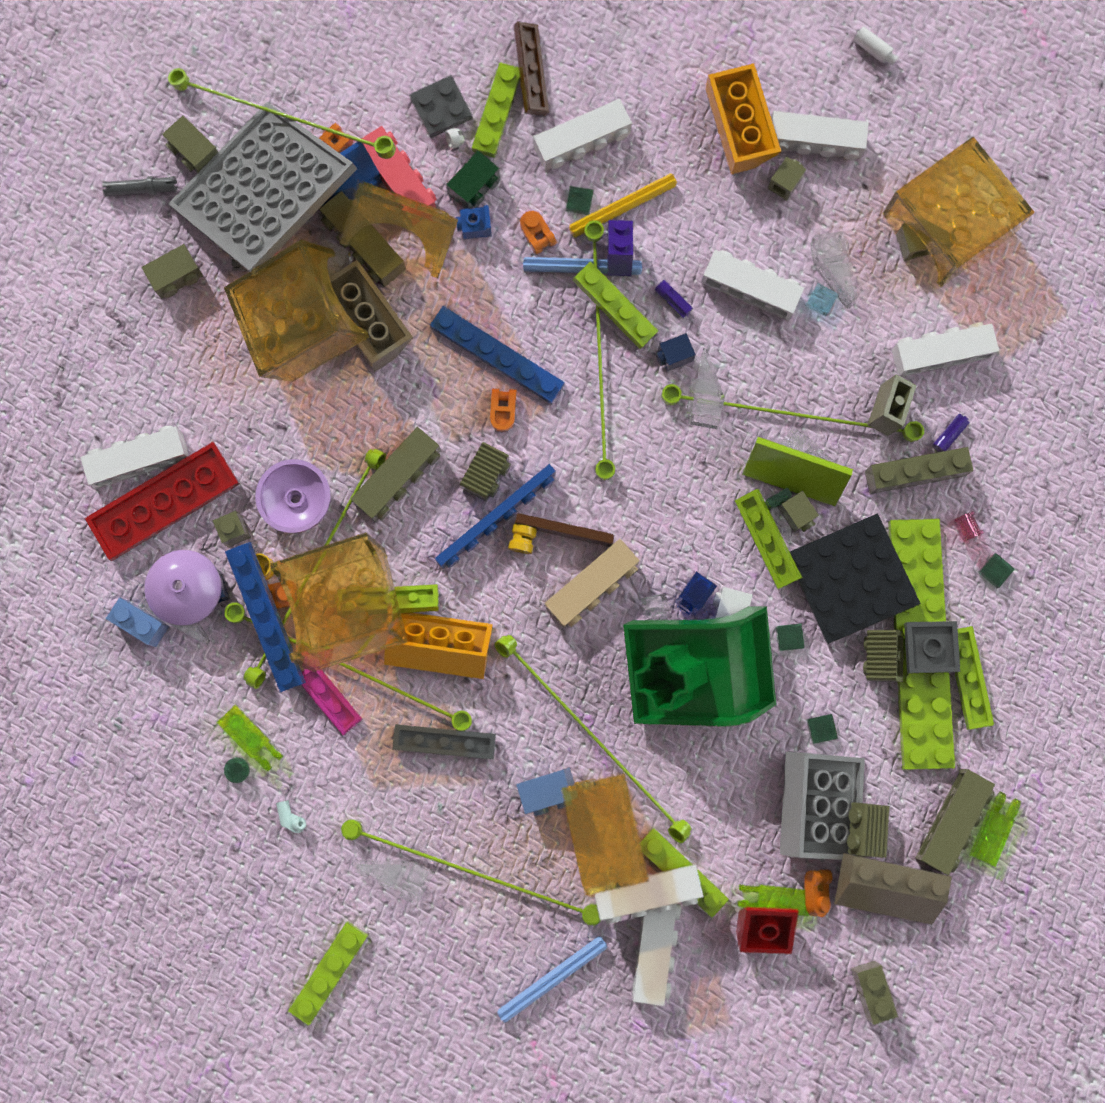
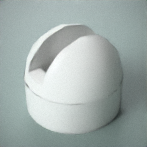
(454, 138)

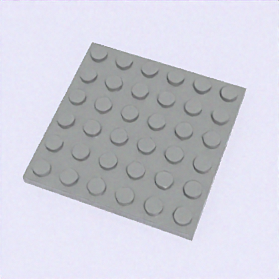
(262, 187)

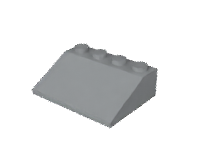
(818, 804)

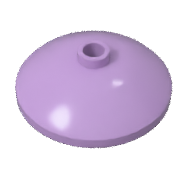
(279, 487)
(199, 587)

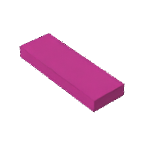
(331, 701)

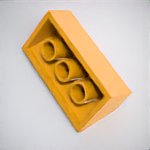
(742, 118)
(442, 645)

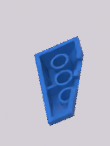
(365, 170)

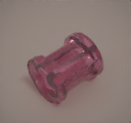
(968, 526)

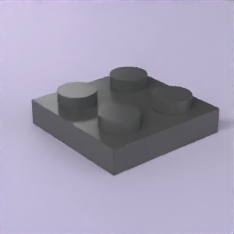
(440, 106)
(932, 647)

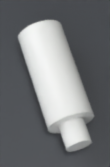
(875, 46)

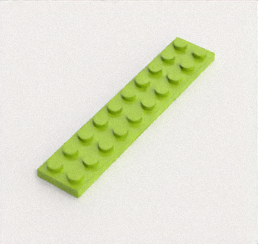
(923, 697)

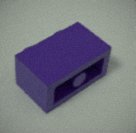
(620, 248)

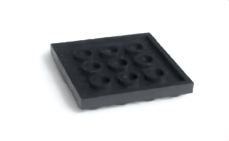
(853, 579)

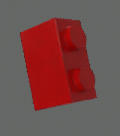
(766, 930)

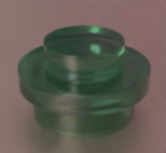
(236, 770)

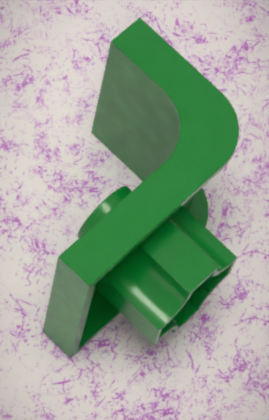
(701, 669)

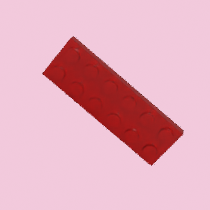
(162, 501)

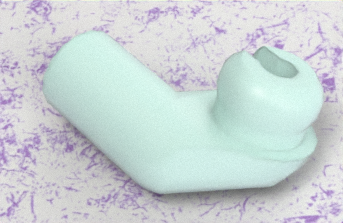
(289, 820)

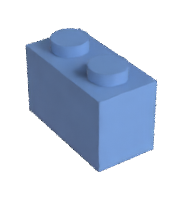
(137, 622)
(544, 791)

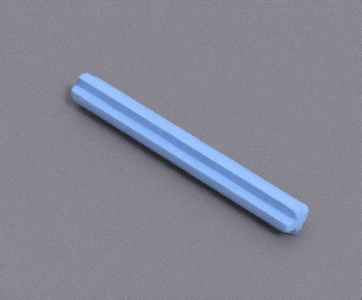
(569, 265)
(552, 979)

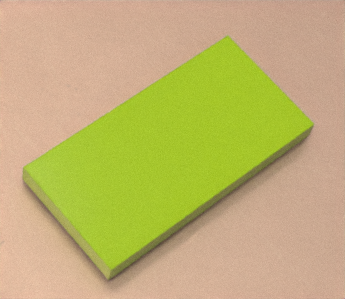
(797, 471)

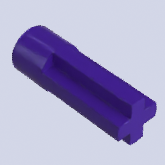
(673, 298)
(951, 433)

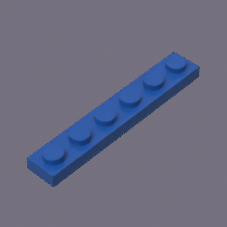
(497, 355)
(488, 524)
(264, 616)

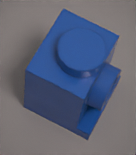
(478, 229)

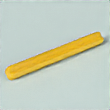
(625, 204)

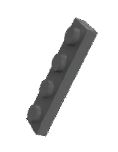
(444, 741)

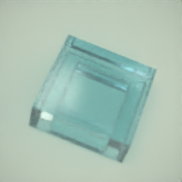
(821, 299)

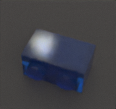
(695, 594)

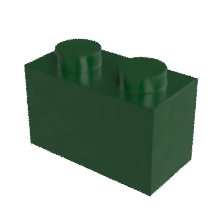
(473, 181)

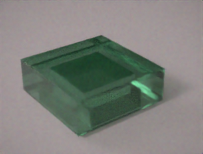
(579, 200)
(778, 499)
(996, 570)
(789, 637)
(822, 729)

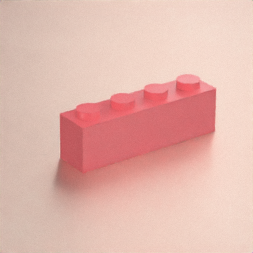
(397, 173)

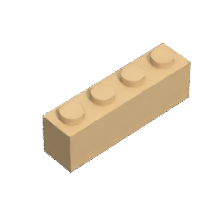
(591, 583)

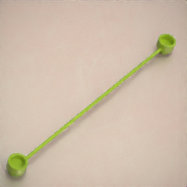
(383, 145)
(911, 432)
(374, 458)
(605, 468)
(461, 719)
(353, 829)
(679, 829)

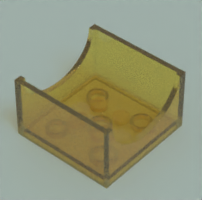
(377, 205)
(960, 209)
(292, 313)
(341, 602)
(604, 833)

